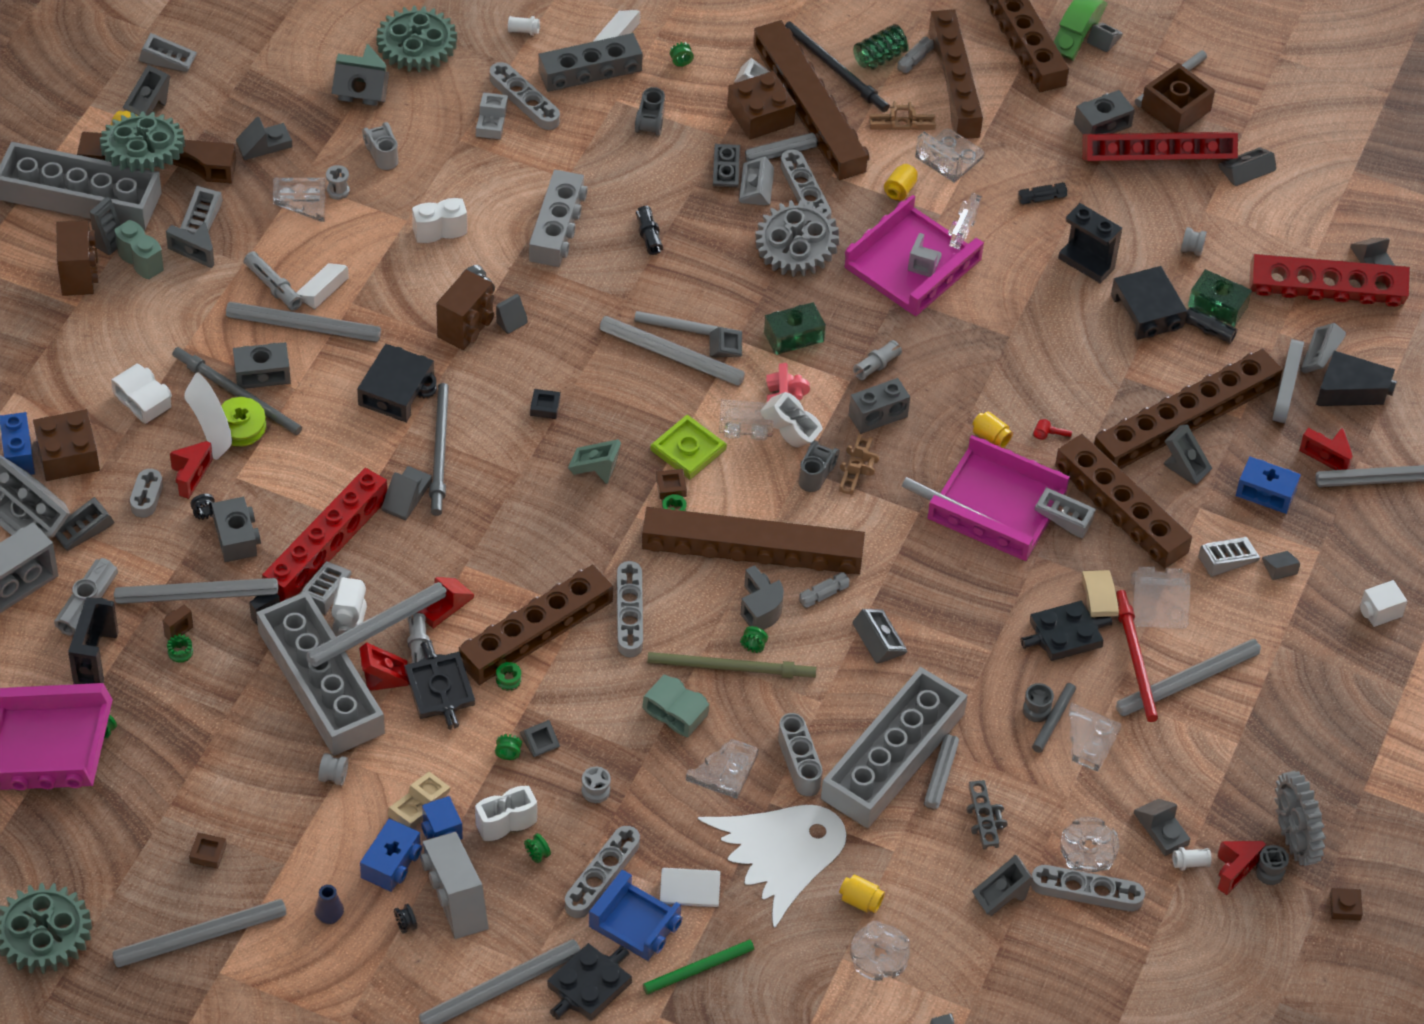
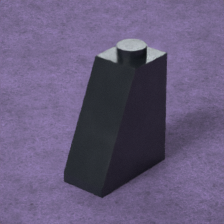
(1355, 382)

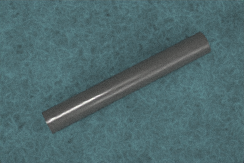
(1054, 717)

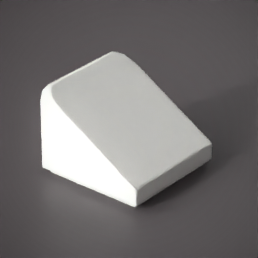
(750, 70)

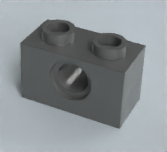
(345, 79)
(1104, 114)
(262, 365)
(235, 530)

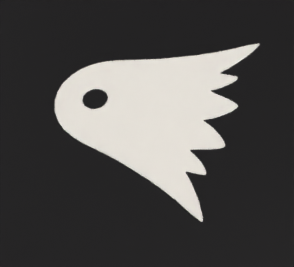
(782, 848)

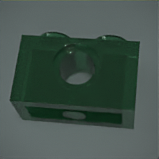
(1219, 297)
(794, 328)

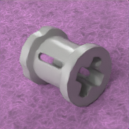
(337, 182)

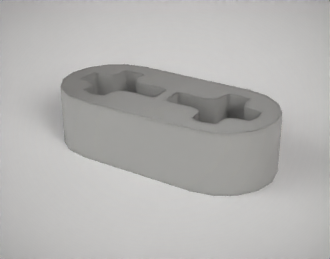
(140, 492)

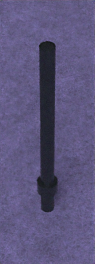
(868, 93)

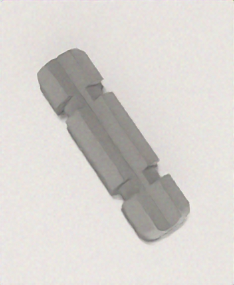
(917, 53)
(824, 590)

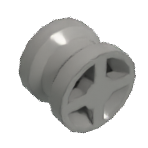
(1193, 241)
(333, 769)
(590, 779)

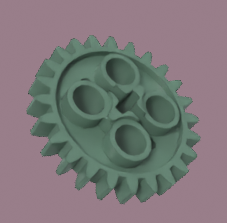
(416, 38)
(142, 142)
(61, 910)

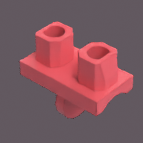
(787, 383)

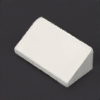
(621, 24)
(323, 284)
(690, 887)

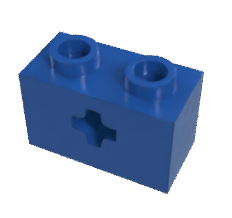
(17, 440)
(1268, 485)
(390, 855)

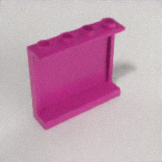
(884, 255)
(1001, 488)
(52, 735)

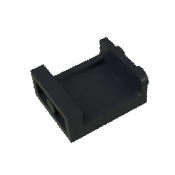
(1091, 243)
(1150, 302)
(394, 382)
(95, 621)

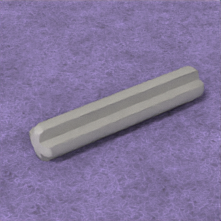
(777, 148)
(941, 771)

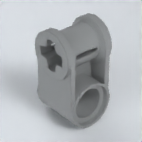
(382, 146)

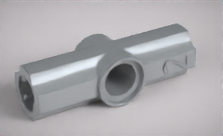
(93, 586)

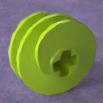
(245, 420)

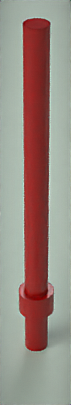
(1126, 617)

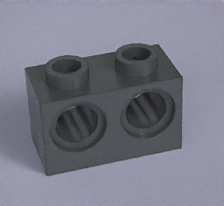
(879, 405)

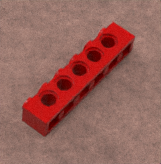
(1159, 146)
(1341, 272)
(328, 533)

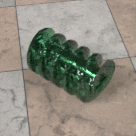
(881, 47)

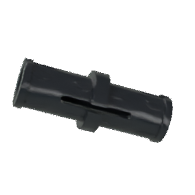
(649, 230)
(1210, 325)

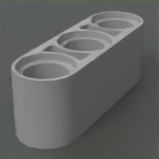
(800, 765)

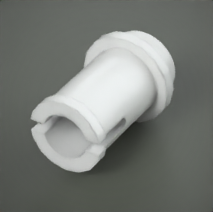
(524, 25)
(1191, 858)

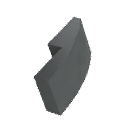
(726, 165)

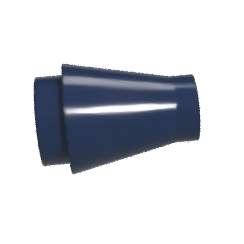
(328, 905)

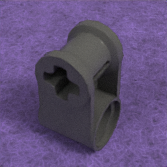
(651, 111)
(816, 466)

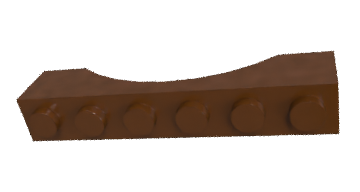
(962, 93)
(207, 159)

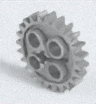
(797, 238)
(1299, 818)

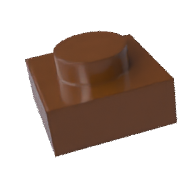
(671, 482)
(177, 622)
(207, 850)
(1346, 904)

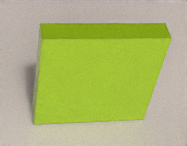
(688, 446)

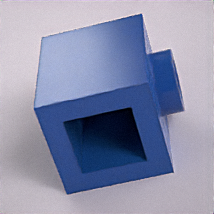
(440, 818)

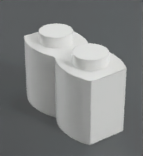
(439, 220)
(142, 393)
(794, 423)
(348, 605)
(506, 813)

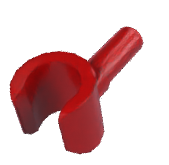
(1044, 427)

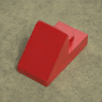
(1332, 453)
(191, 466)
(456, 597)
(382, 668)
(1239, 860)

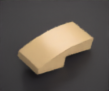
(1101, 593)
(423, 791)

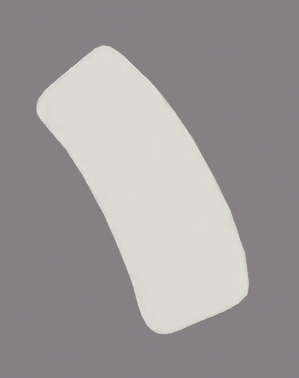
(209, 414)

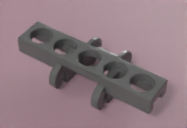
(980, 808)

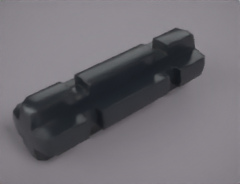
(1042, 193)

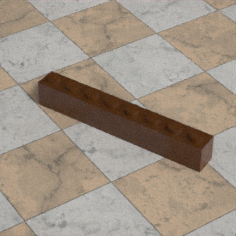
(813, 103)
(753, 540)

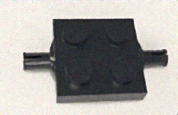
(1066, 630)
(439, 685)
(589, 982)

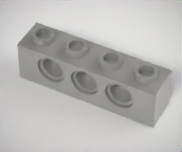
(557, 218)

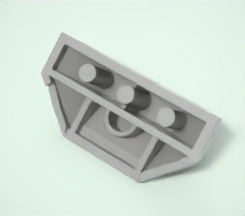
(28, 501)

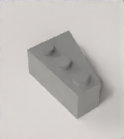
(456, 884)

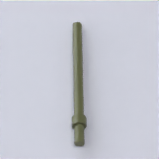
(786, 669)

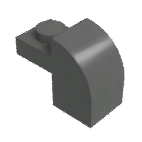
(764, 603)

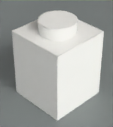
(1383, 603)

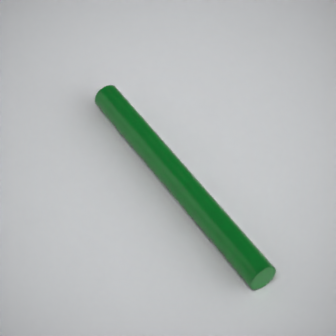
(698, 967)

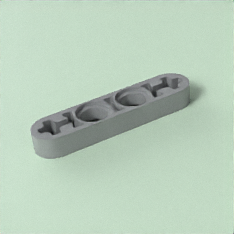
(535, 113)
(802, 169)
(1288, 381)
(627, 608)
(602, 871)
(1087, 893)

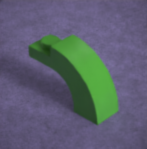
(1075, 25)

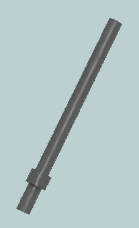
(198, 365)
(438, 489)

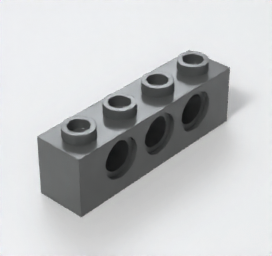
(590, 62)

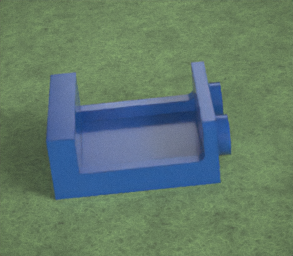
(634, 917)

